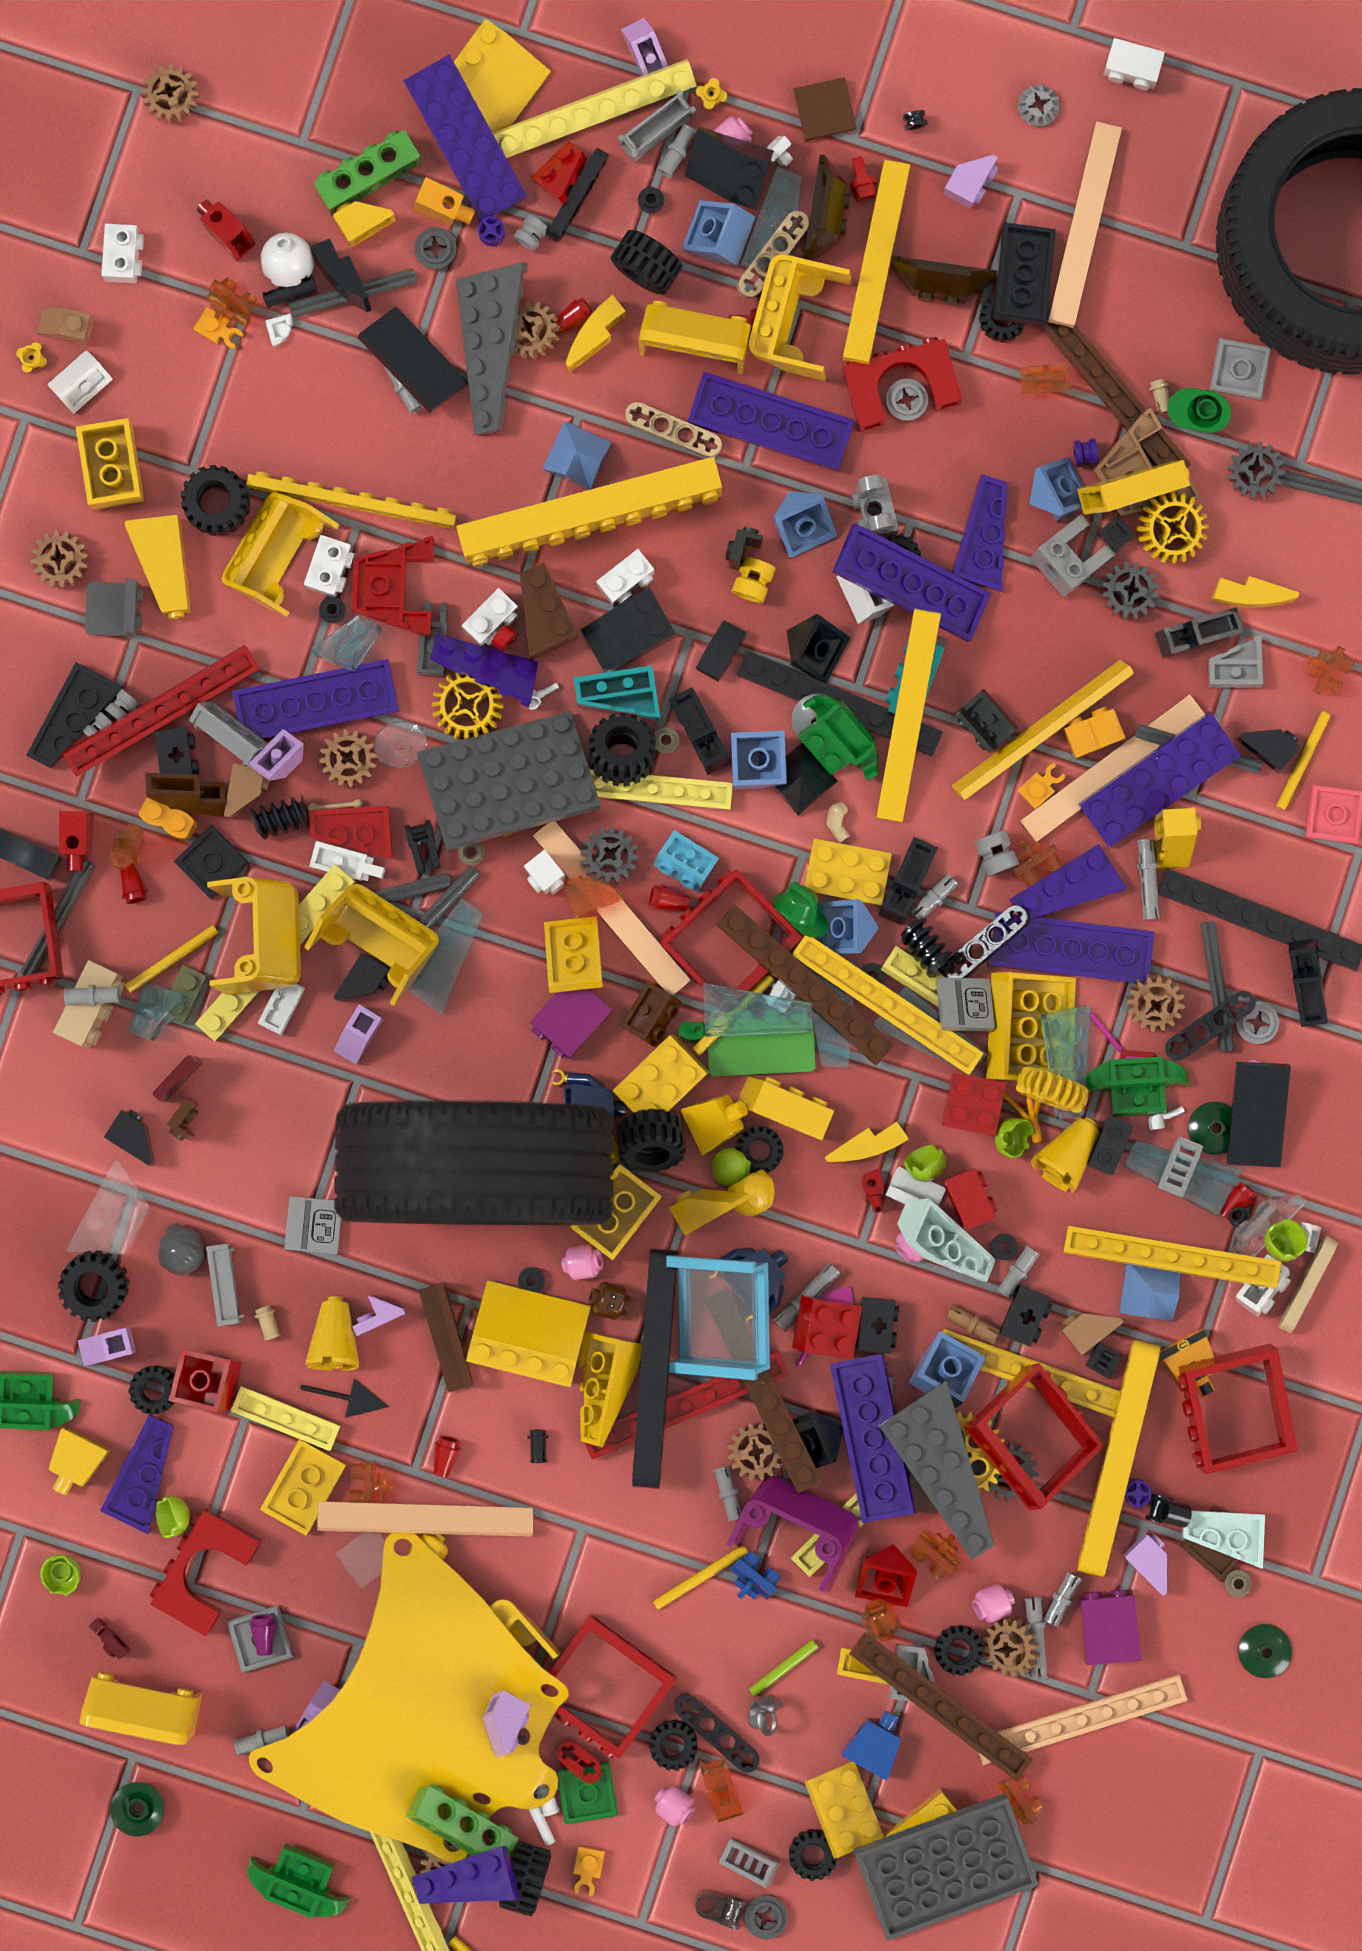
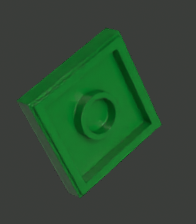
(587, 1801)

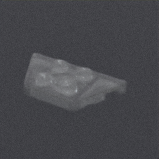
(112, 1216)
(1250, 1234)

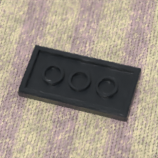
(1024, 274)
(412, 359)
(1258, 1114)

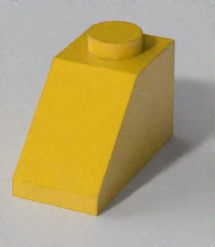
(361, 220)

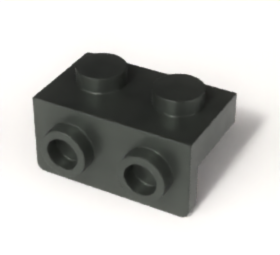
(736, 548)
(986, 721)

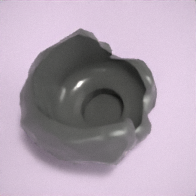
(181, 1250)

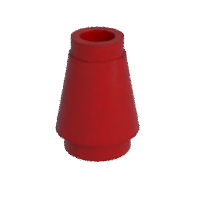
(574, 315)
(132, 886)
(668, 899)
(1239, 1197)
(445, 1455)

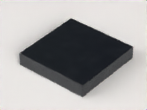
(211, 859)

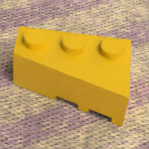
(1175, 837)
(786, 1106)

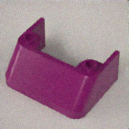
(832, 1523)

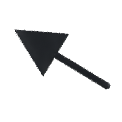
(360, 1399)

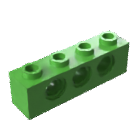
(383, 172)
(424, 1812)

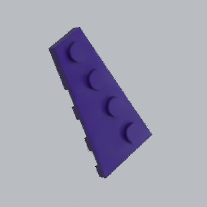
(981, 546)
(499, 669)
(1077, 882)
(138, 1482)
(473, 1879)

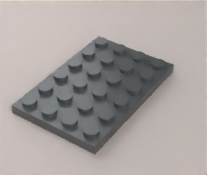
(508, 780)
(946, 1866)

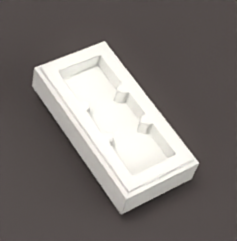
(281, 1008)

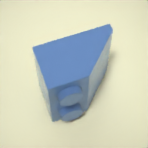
(719, 232)
(758, 759)
(951, 1361)

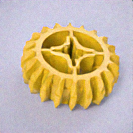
(1165, 537)
(457, 712)
(1052, 1089)

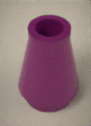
(263, 1633)

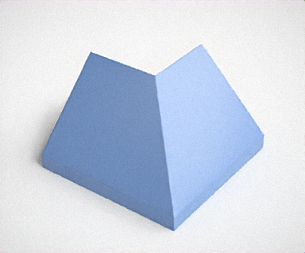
(577, 456)
(1056, 489)
(803, 522)
(849, 926)
(1150, 1292)

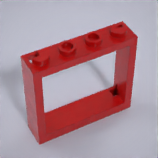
(26, 892)
(707, 900)
(1191, 1407)
(1005, 1462)
(633, 1653)

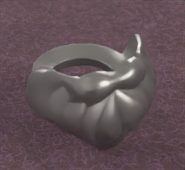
(758, 1710)

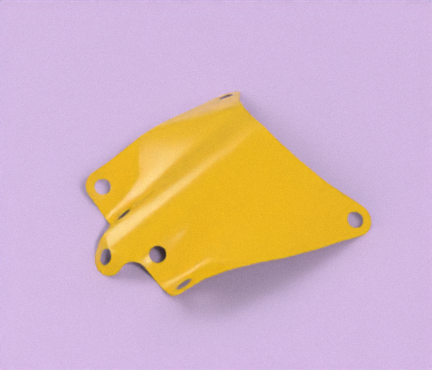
(419, 1711)

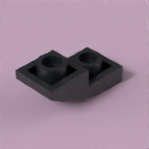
(721, 650)

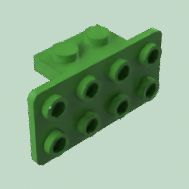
(762, 1054)

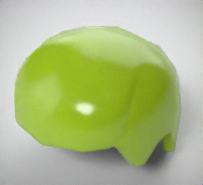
(1013, 1137)
(925, 1163)
(730, 1167)
(1285, 1240)
(172, 1516)
(60, 1574)

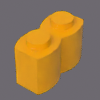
(1093, 733)
(171, 820)

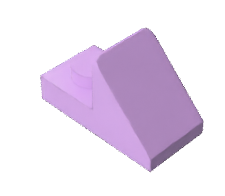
(384, 1311)

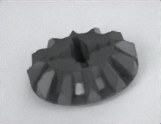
(444, 240)
(771, 1928)

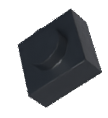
(1116, 534)

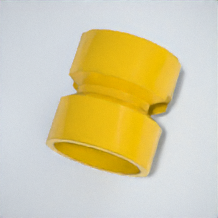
(750, 588)

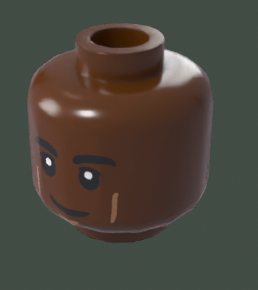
(609, 1300)

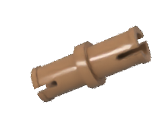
(972, 1324)

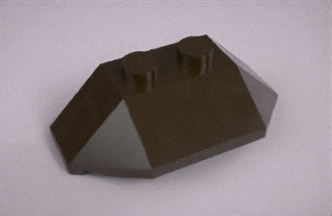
(826, 210)
(941, 280)

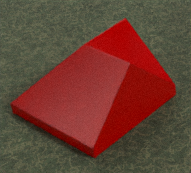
(886, 1577)

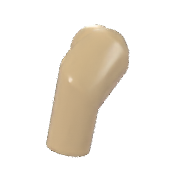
(835, 819)

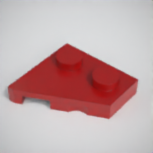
(560, 171)

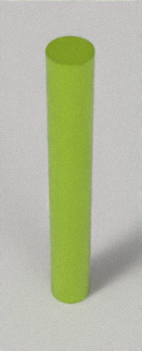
(783, 1668)

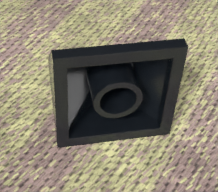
(816, 647)
(805, 780)
(819, 1436)

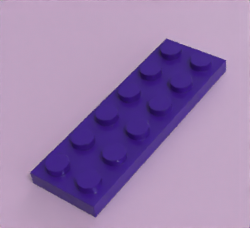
(464, 137)
(770, 421)
(910, 581)
(317, 700)
(1159, 779)
(1076, 949)
(876, 1466)

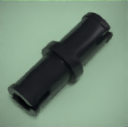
(284, 294)

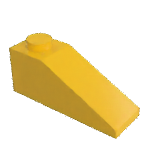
(704, 1206)

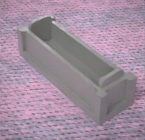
(657, 127)
(227, 731)
(223, 1284)

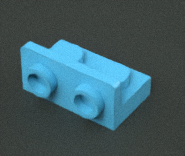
(685, 861)

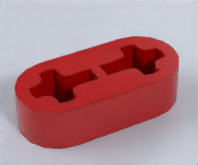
(505, 638)
(575, 1766)

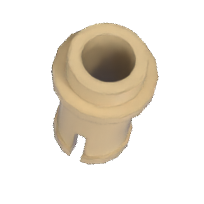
(1161, 394)
(267, 1322)

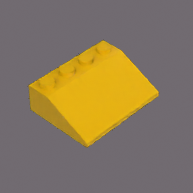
(499, 75)
(1017, 1012)
(528, 1333)

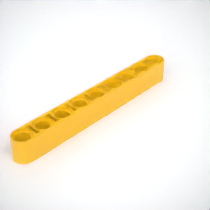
(1118, 1458)

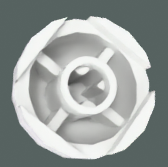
(286, 259)

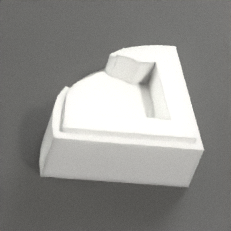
(279, 328)

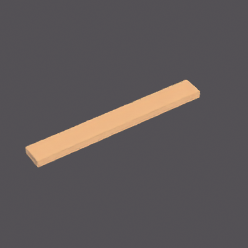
(1084, 224)
(1066, 801)
(617, 915)
(425, 1519)
(1095, 1714)

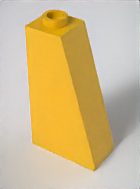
(1133, 487)
(162, 556)

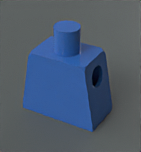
(874, 1745)

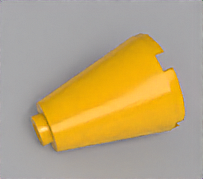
(1068, 1155)
(333, 1338)

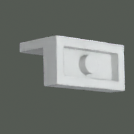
(80, 381)
(905, 1188)

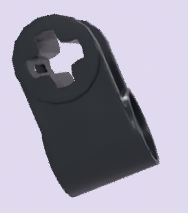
(1169, 1511)

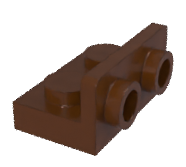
(651, 1014)
(184, 1114)

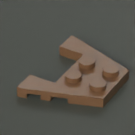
(1129, 457)

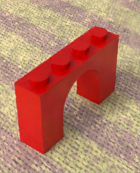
(930, 360)
(174, 1593)

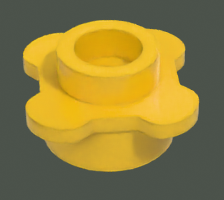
(711, 101)
(24, 354)

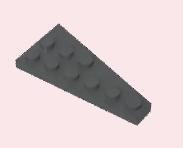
(489, 336)
(936, 1454)

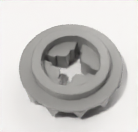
(1032, 115)
(912, 389)
(1265, 1033)

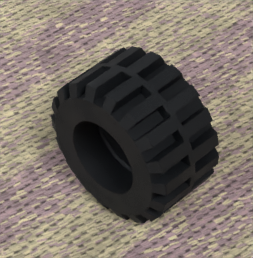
(646, 262)
(199, 485)
(622, 731)
(651, 1140)
(82, 1304)
(529, 1868)

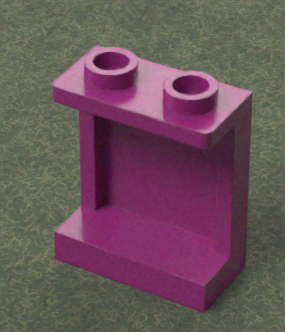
(570, 1020)
(1110, 1627)

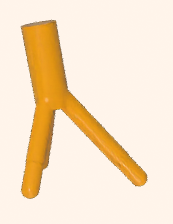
(1032, 1117)

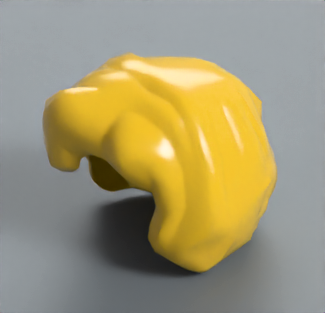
(761, 1190)

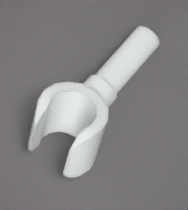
(535, 702)
(1157, 1121)

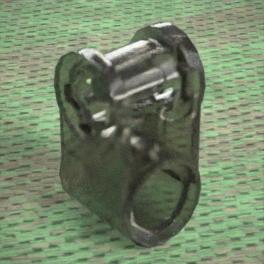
(721, 1909)

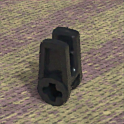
(415, 842)

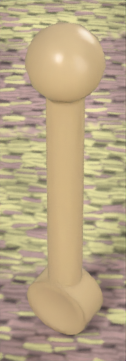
(356, 804)

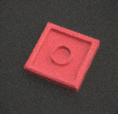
(1334, 814)

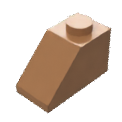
(66, 325)
(244, 789)
(1088, 1329)

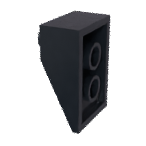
(729, 167)
(628, 631)

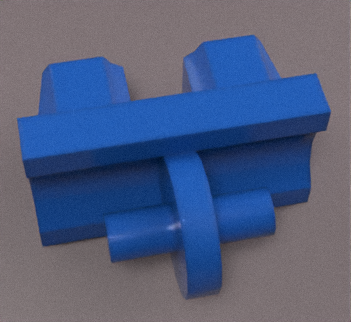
(752, 1582)

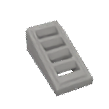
(1188, 1170)
(753, 1854)

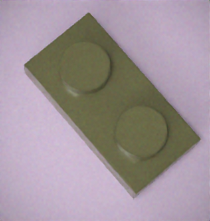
(188, 983)

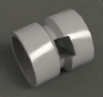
(1000, 862)

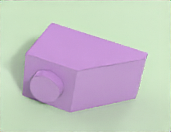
(644, 47)
(278, 756)
(1150, 1561)

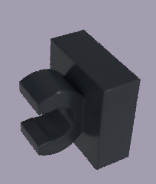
(1103, 1360)

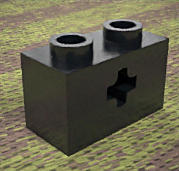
(167, 743)
(1110, 1145)
(1013, 1324)
(867, 1337)

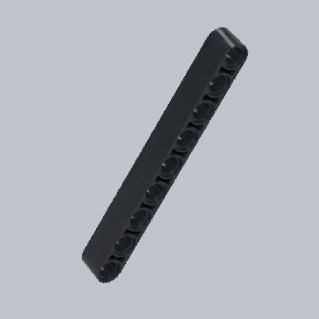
(654, 1370)

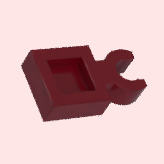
(113, 1643)

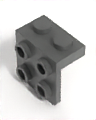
(114, 608)

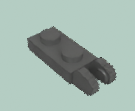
(425, 665)

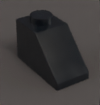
(1271, 746)
(363, 979)
(132, 1136)

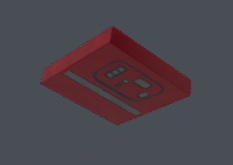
(177, 1078)

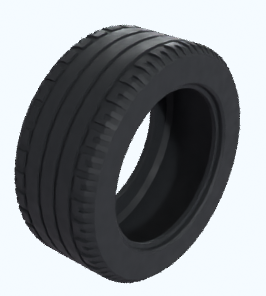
(1247, 246)
(474, 1163)

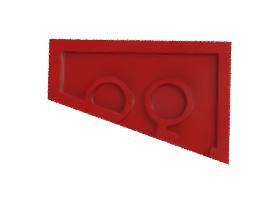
(355, 828)

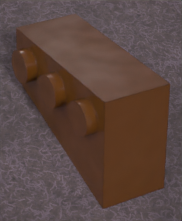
(545, 614)

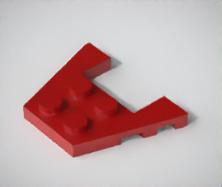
(380, 586)

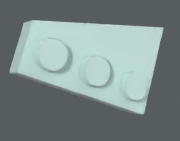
(1229, 1533)

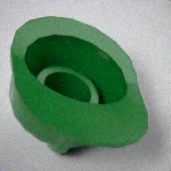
(1199, 410)
(801, 909)

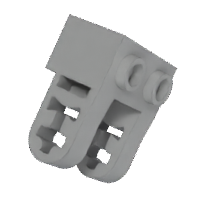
(875, 491)
(1062, 565)

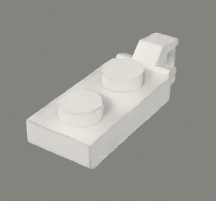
(355, 864)

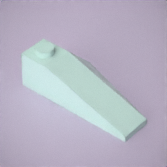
(943, 1240)

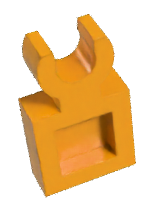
(215, 330)
(1038, 788)
(588, 1865)

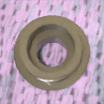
(666, 749)
(462, 852)
(1229, 1583)

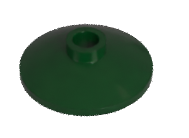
(1200, 1127)
(1255, 1641)
(133, 1822)

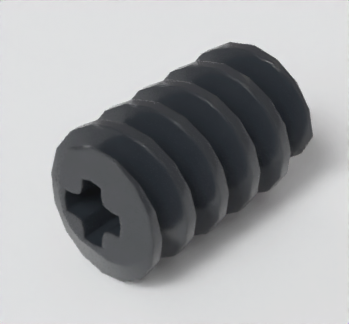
(280, 817)
(926, 949)

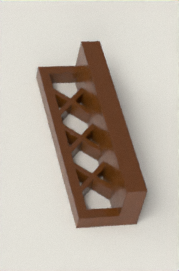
(446, 1337)

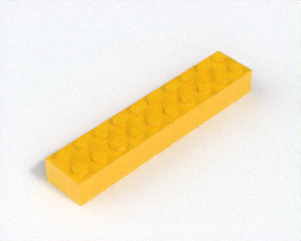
(590, 511)

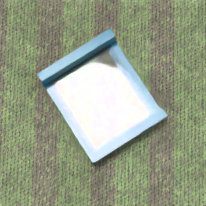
(722, 1317)

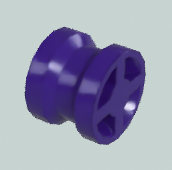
(488, 227)
(1085, 452)
(1142, 1498)

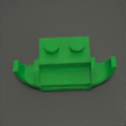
(839, 737)
(1137, 1083)
(30, 1403)
(297, 1883)

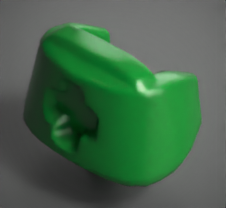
(691, 1031)

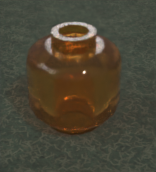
(881, 1620)

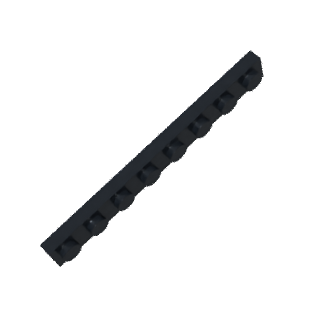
(798, 685)
(1258, 918)

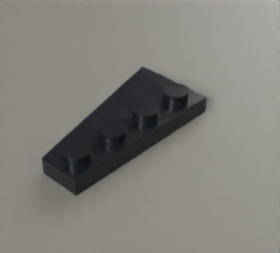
(74, 709)

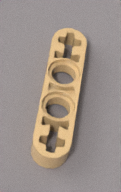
(770, 252)
(671, 433)
(1307, 1284)

